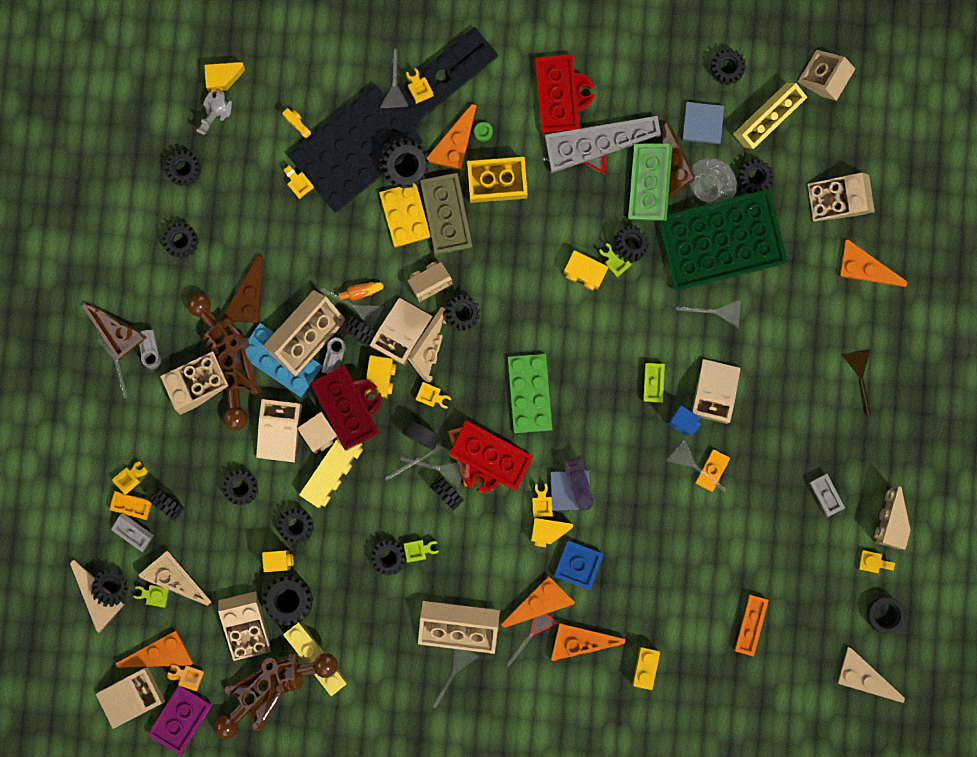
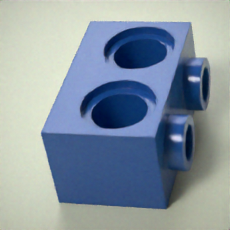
(684, 421)

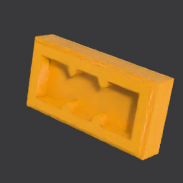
(714, 467)
(130, 505)

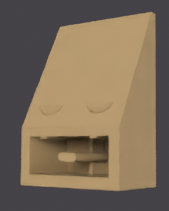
(841, 197)
(401, 331)
(194, 383)
(715, 391)
(278, 430)
(894, 521)
(244, 625)
(130, 697)

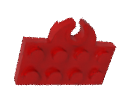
(560, 93)
(489, 459)

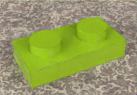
(653, 382)

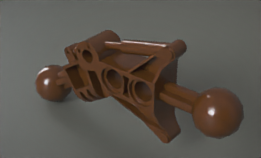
(222, 336)
(282, 675)

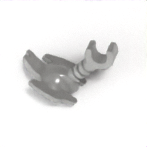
(218, 107)

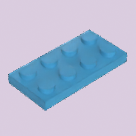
(264, 361)

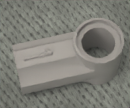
(148, 348)
(333, 359)

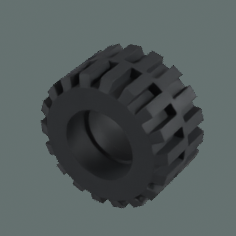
(416, 169)
(272, 608)

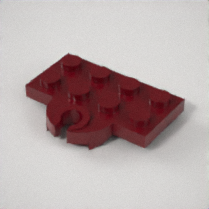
(348, 406)

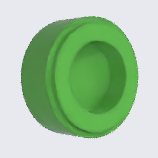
(483, 131)

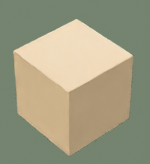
(318, 433)

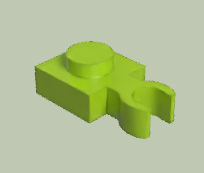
(614, 263)
(416, 550)
(155, 595)

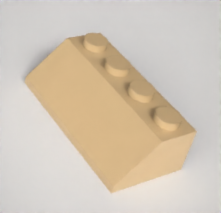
(304, 332)
(458, 627)

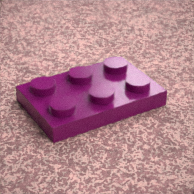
(180, 720)

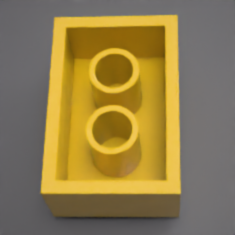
(497, 179)

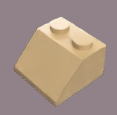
(827, 74)
(429, 281)

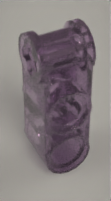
(578, 472)

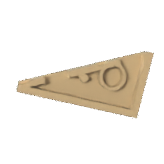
(426, 349)
(171, 576)
(100, 615)
(862, 676)

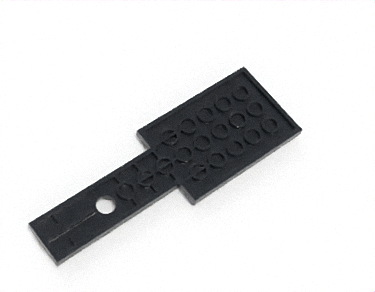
(345, 150)

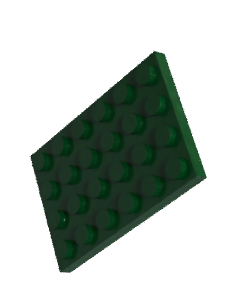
(723, 240)

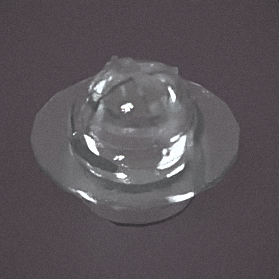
(713, 181)

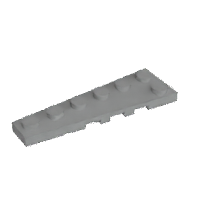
(585, 144)

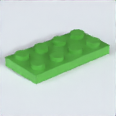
(650, 182)
(530, 393)

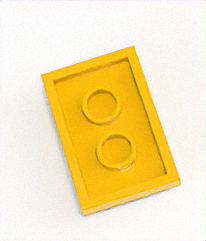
(405, 215)

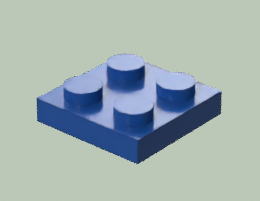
(578, 565)

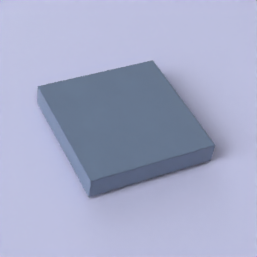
(703, 123)
(562, 494)

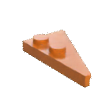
(453, 146)
(862, 266)
(543, 600)
(575, 641)
(164, 652)

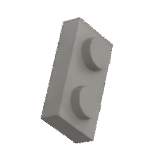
(827, 495)
(132, 532)

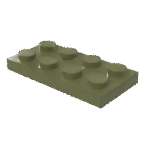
(446, 214)

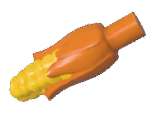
(361, 290)

